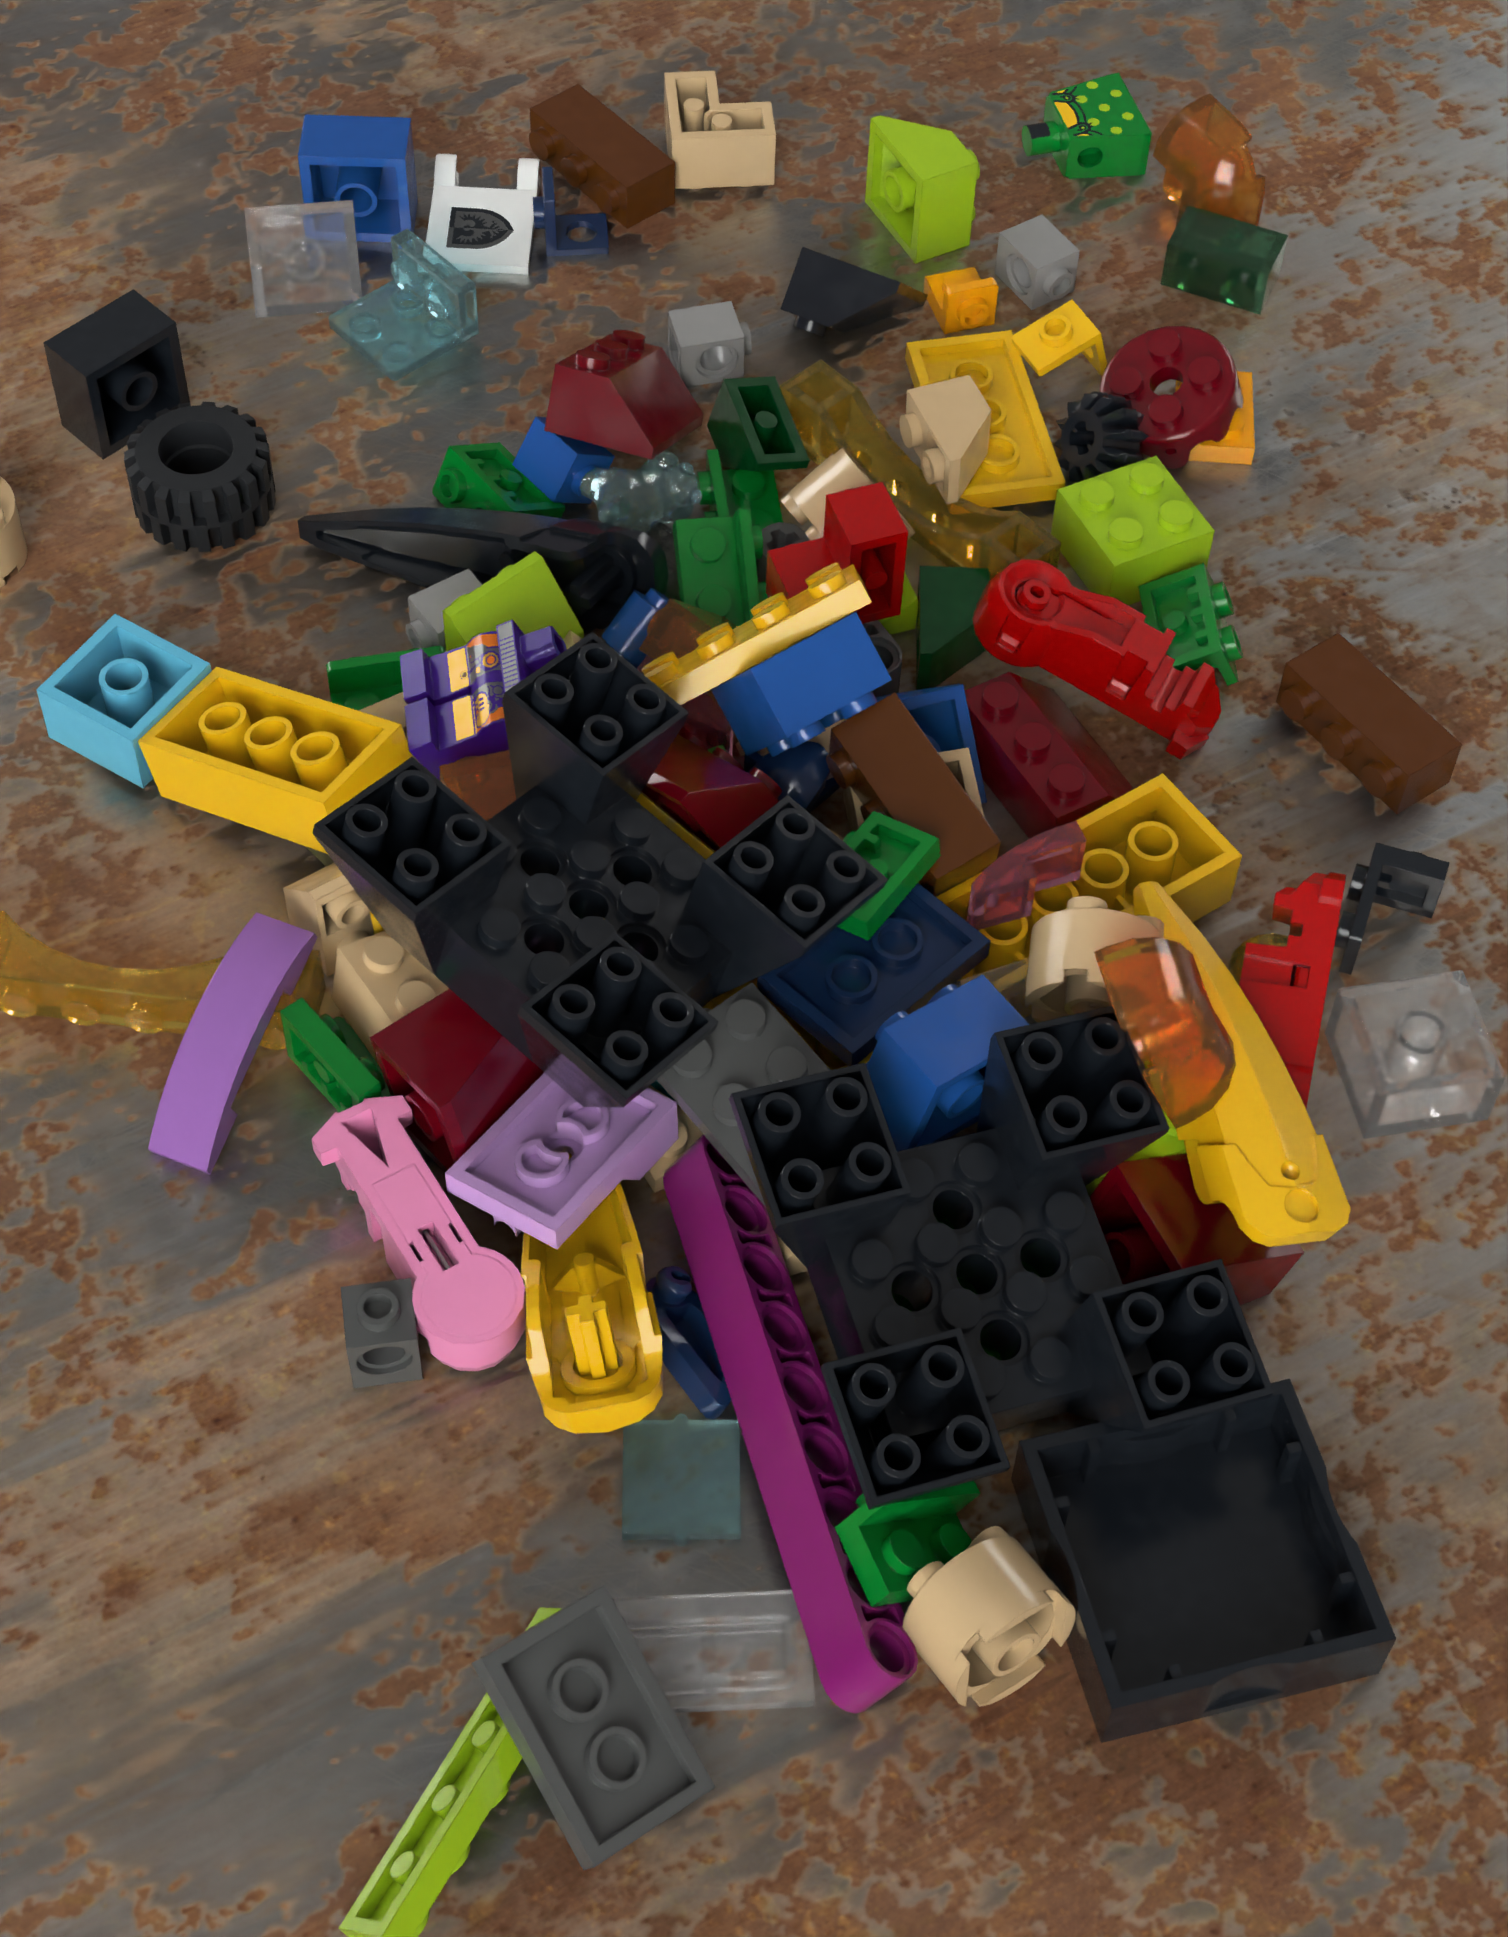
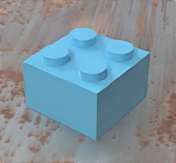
(116, 693)

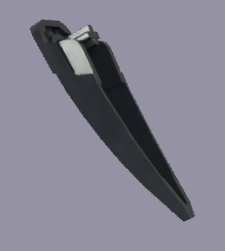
(589, 559)

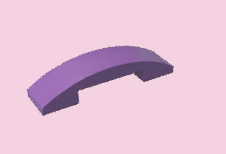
(223, 1039)

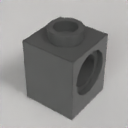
(381, 1333)

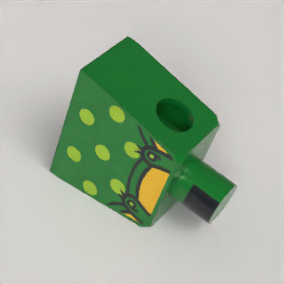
(1092, 130)

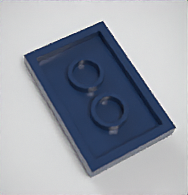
(854, 985)

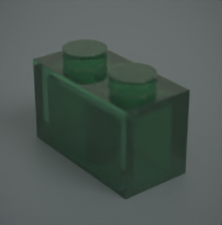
(1223, 259)

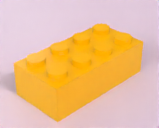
(268, 754)

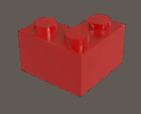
(858, 530)

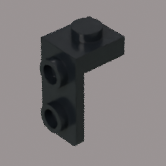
(1392, 879)

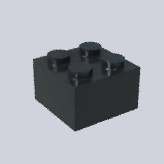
(116, 372)

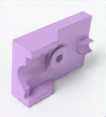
(524, 1166)

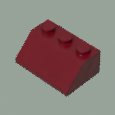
(621, 397)
(1038, 754)
(710, 790)

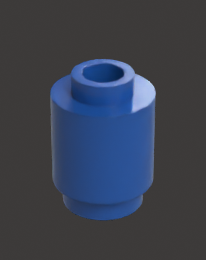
(631, 623)

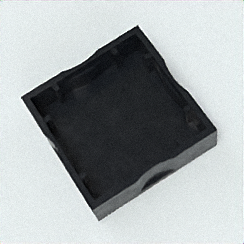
(1200, 1564)

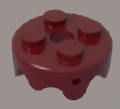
(1193, 413)

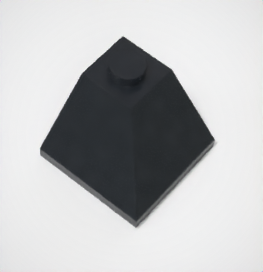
(843, 295)

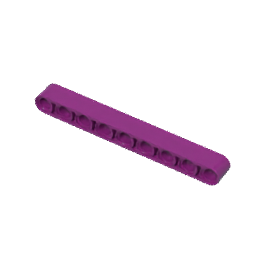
(786, 1424)

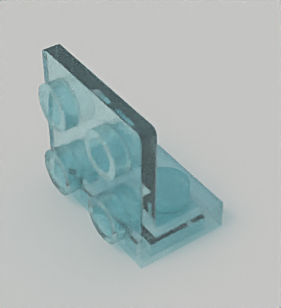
(413, 316)

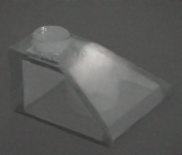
(303, 258)

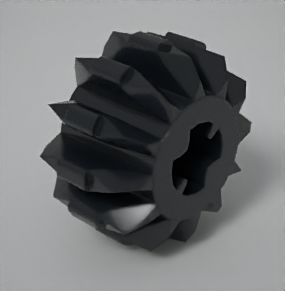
(1099, 435)

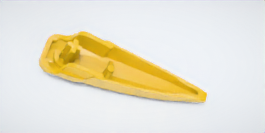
(1257, 1140)
(593, 1324)

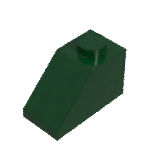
(755, 427)
(945, 621)

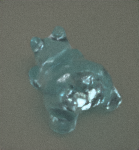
(640, 497)

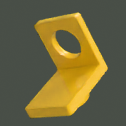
(1059, 338)

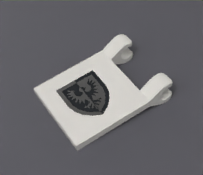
(483, 226)

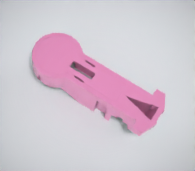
(463, 1294)

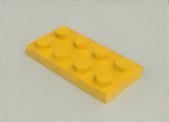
(1020, 453)
(775, 626)

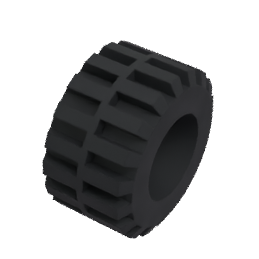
(200, 476)

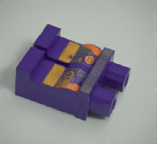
(460, 693)

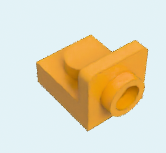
(961, 299)

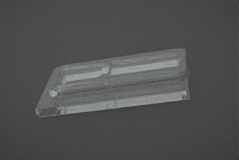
(724, 1649)

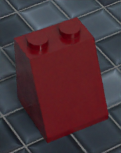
(451, 1073)
(1162, 1227)

